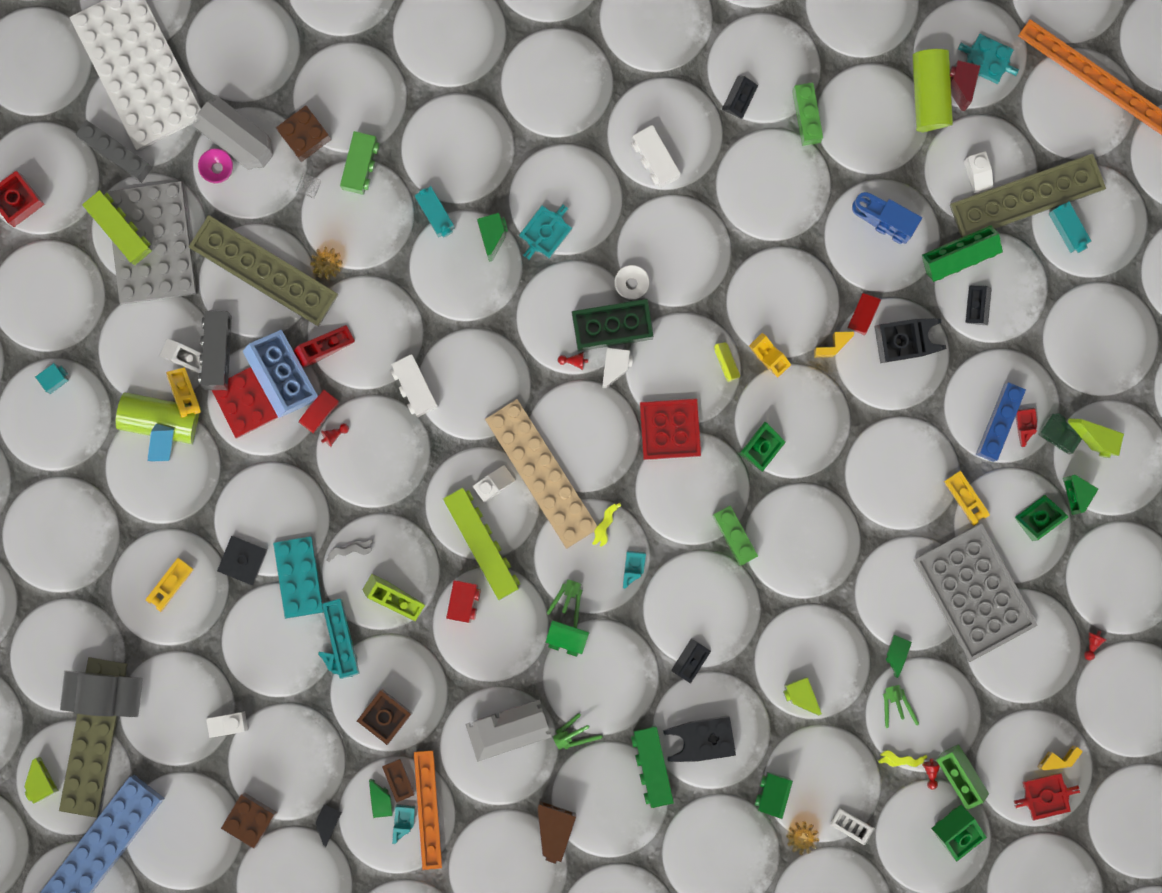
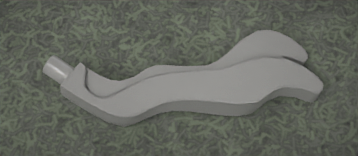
(357, 546)

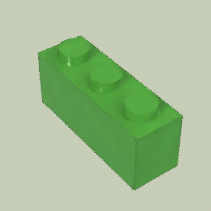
(807, 114)
(359, 163)
(735, 535)
(963, 777)

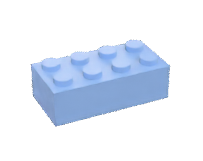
(280, 373)

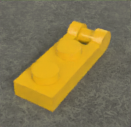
(183, 391)
(966, 497)
(170, 584)

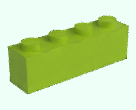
(117, 228)

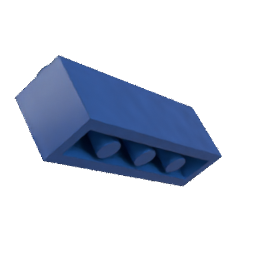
(1000, 422)

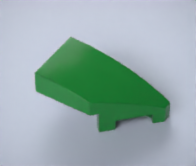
(898, 653)
(380, 800)

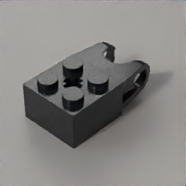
(913, 339)
(696, 742)

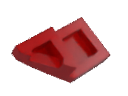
(1026, 424)

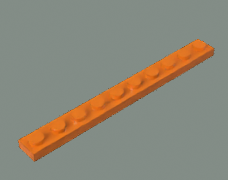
(1092, 75)

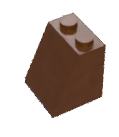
(554, 830)

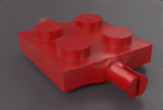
(1046, 796)

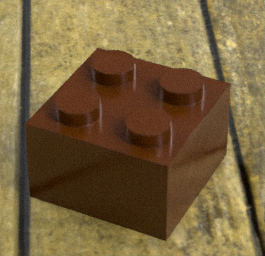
(303, 133)
(384, 717)
(249, 820)

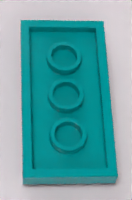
(298, 577)

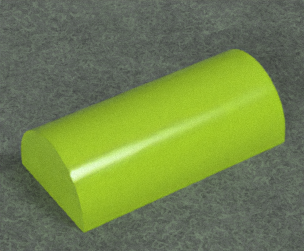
(932, 89)
(141, 413)

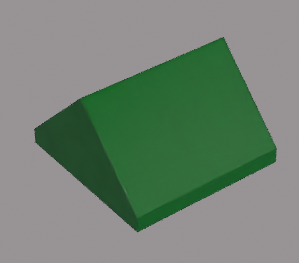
(762, 447)
(1079, 493)
(1040, 518)

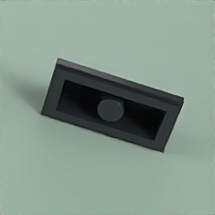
(740, 96)
(978, 305)
(691, 661)

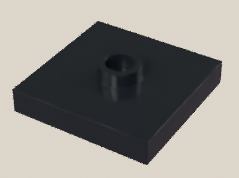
(242, 560)

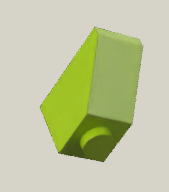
(802, 695)
(39, 782)

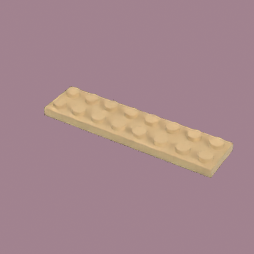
(541, 473)

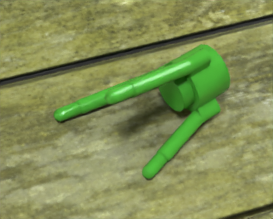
(571, 590)
(894, 694)
(563, 739)

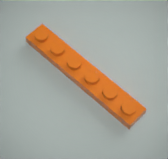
(428, 810)

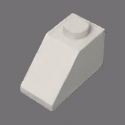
(979, 172)
(181, 355)
(616, 365)
(493, 483)
(227, 724)

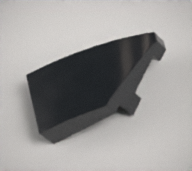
(326, 823)

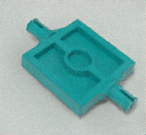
(991, 56)
(545, 232)

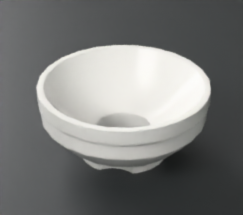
(632, 272)

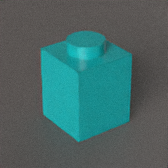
(52, 378)

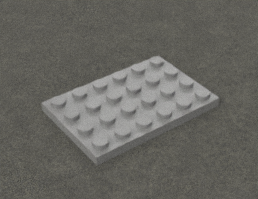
(162, 219)
(975, 592)

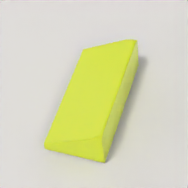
(726, 361)

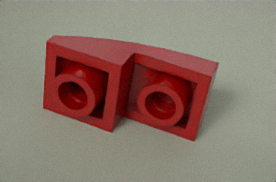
(318, 411)

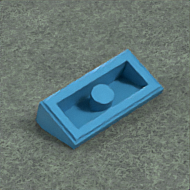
(160, 443)

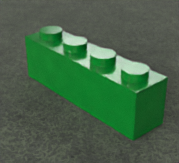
(962, 253)
(653, 767)

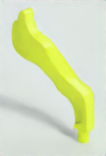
(601, 530)
(892, 760)

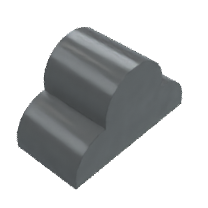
(101, 694)

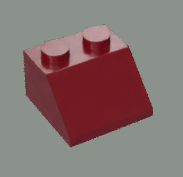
(963, 83)

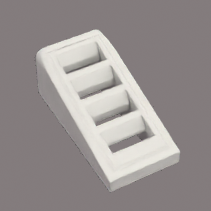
(867, 834)

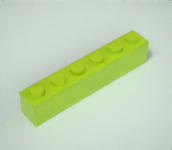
(480, 543)

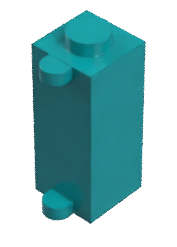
(434, 212)
(1070, 228)

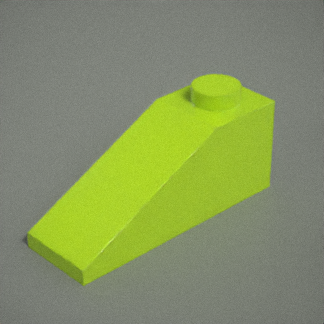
(1098, 438)
(392, 597)

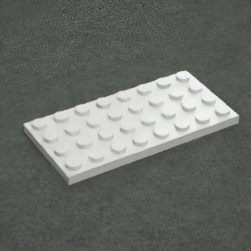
(137, 69)

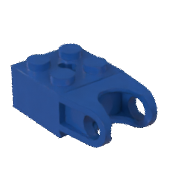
(887, 217)

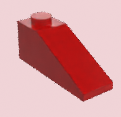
(323, 346)

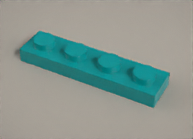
(340, 638)

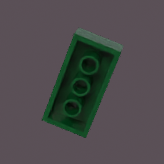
(612, 325)

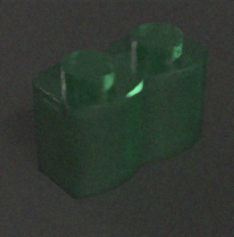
(1060, 433)

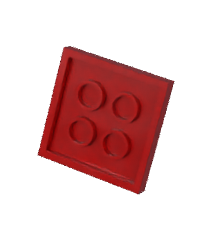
(245, 403)
(670, 429)

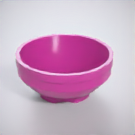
(210, 158)

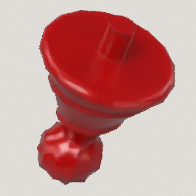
(576, 360)
(331, 436)
(1094, 642)
(931, 768)

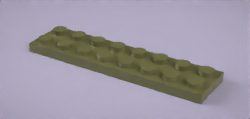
(1028, 196)
(263, 270)
(90, 753)

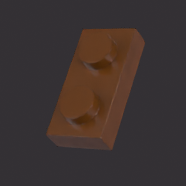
(398, 780)

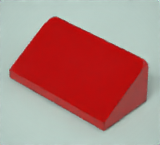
(864, 313)

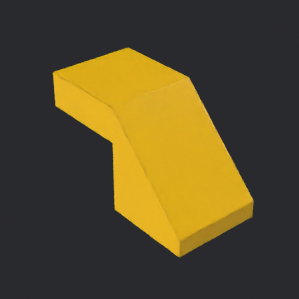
(839, 341)
(769, 355)
(1052, 761)

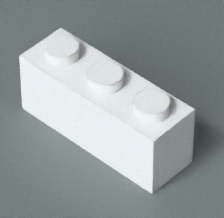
(655, 157)
(413, 386)

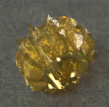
(327, 270)
(806, 842)

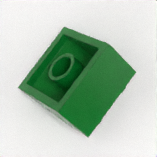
(493, 233)
(566, 637)
(773, 794)
(959, 832)

